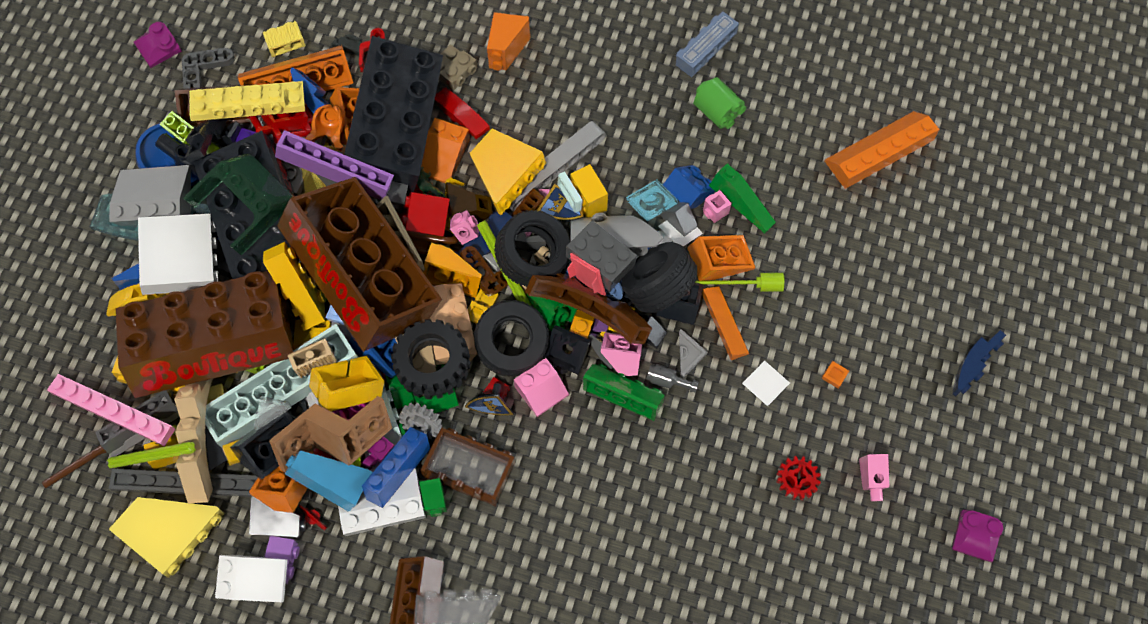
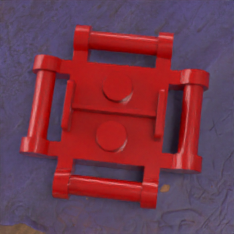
(277, 123)

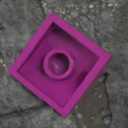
(157, 44)
(977, 535)

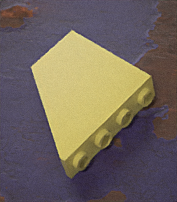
(165, 530)

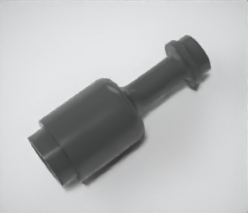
(667, 378)

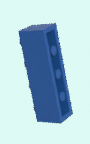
(396, 467)

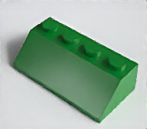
(623, 391)

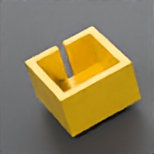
(590, 190)

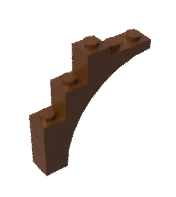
(572, 293)

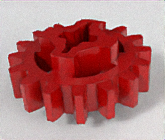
(806, 479)

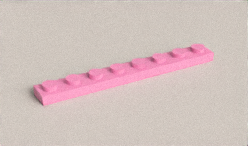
(111, 410)

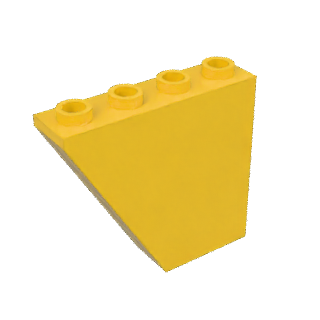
(505, 167)

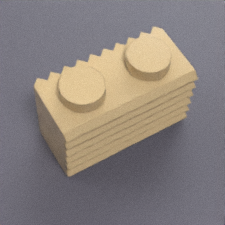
(311, 356)

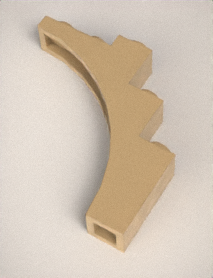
(193, 467)

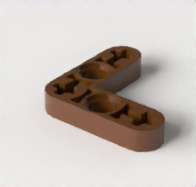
(489, 276)

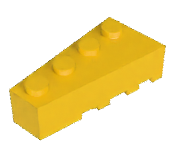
(296, 285)

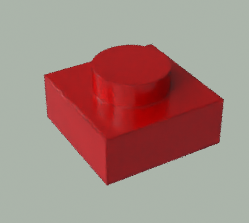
(504, 389)

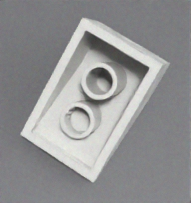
(251, 578)

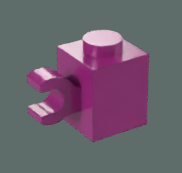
(377, 452)

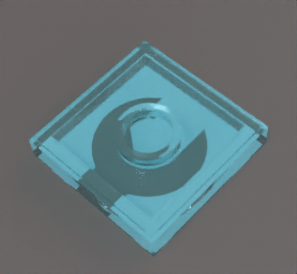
(652, 200)

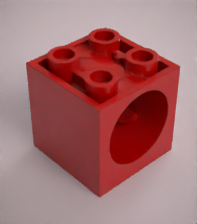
(425, 214)

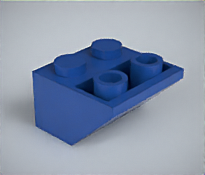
(688, 185)

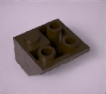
(469, 199)

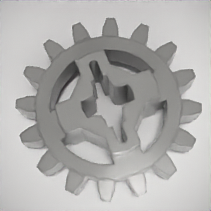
(420, 419)

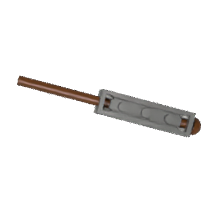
(117, 439)

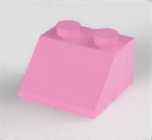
(621, 354)
(541, 387)

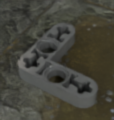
(196, 67)

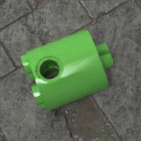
(718, 103)

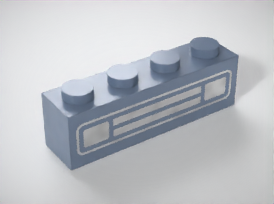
(706, 44)

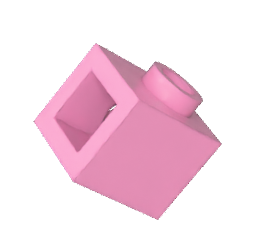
(716, 206)
(464, 227)

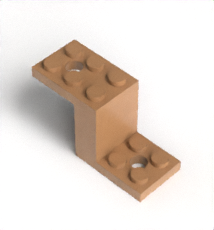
(332, 433)

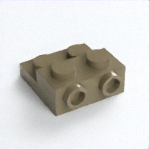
(456, 67)

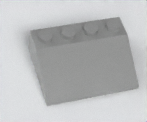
(150, 194)

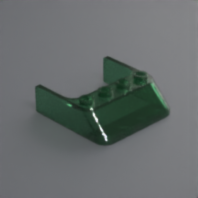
(253, 186)

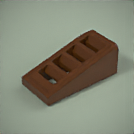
(529, 200)

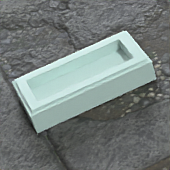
(569, 192)

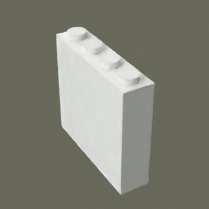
(176, 253)

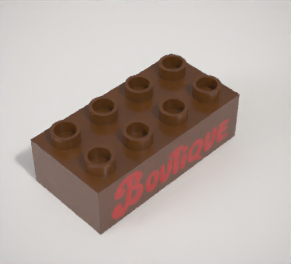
(358, 262)
(202, 333)

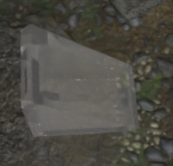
(268, 410)

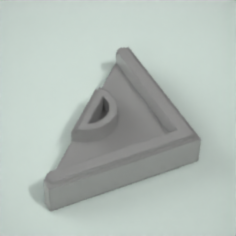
(690, 353)

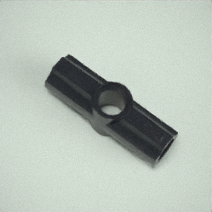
(174, 150)

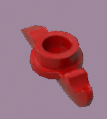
(312, 517)

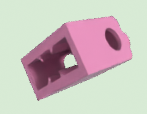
(877, 467)

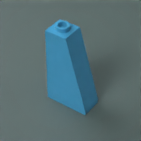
(328, 478)

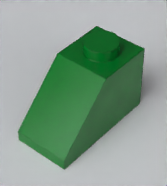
(433, 497)

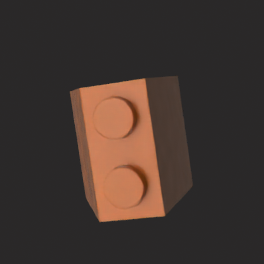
(507, 39)

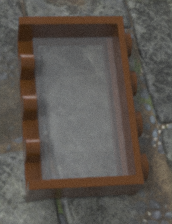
(468, 466)

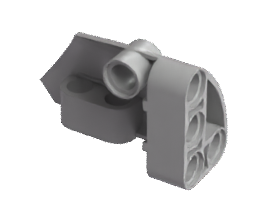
(626, 229)

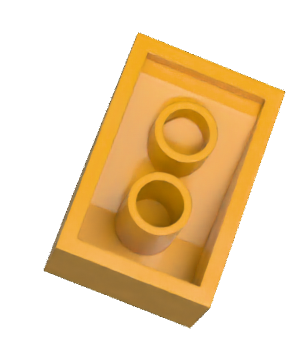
(447, 267)

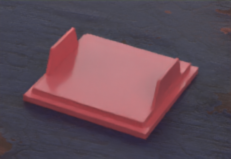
(586, 274)

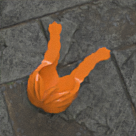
(327, 122)

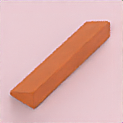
(724, 322)

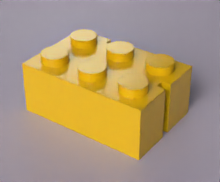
(338, 391)

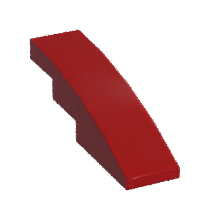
(461, 113)

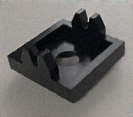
(559, 358)

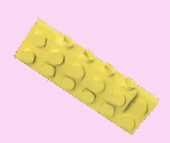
(246, 101)

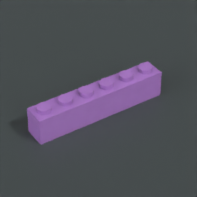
(332, 164)

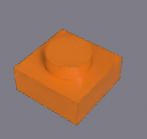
(835, 374)

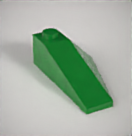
(742, 197)

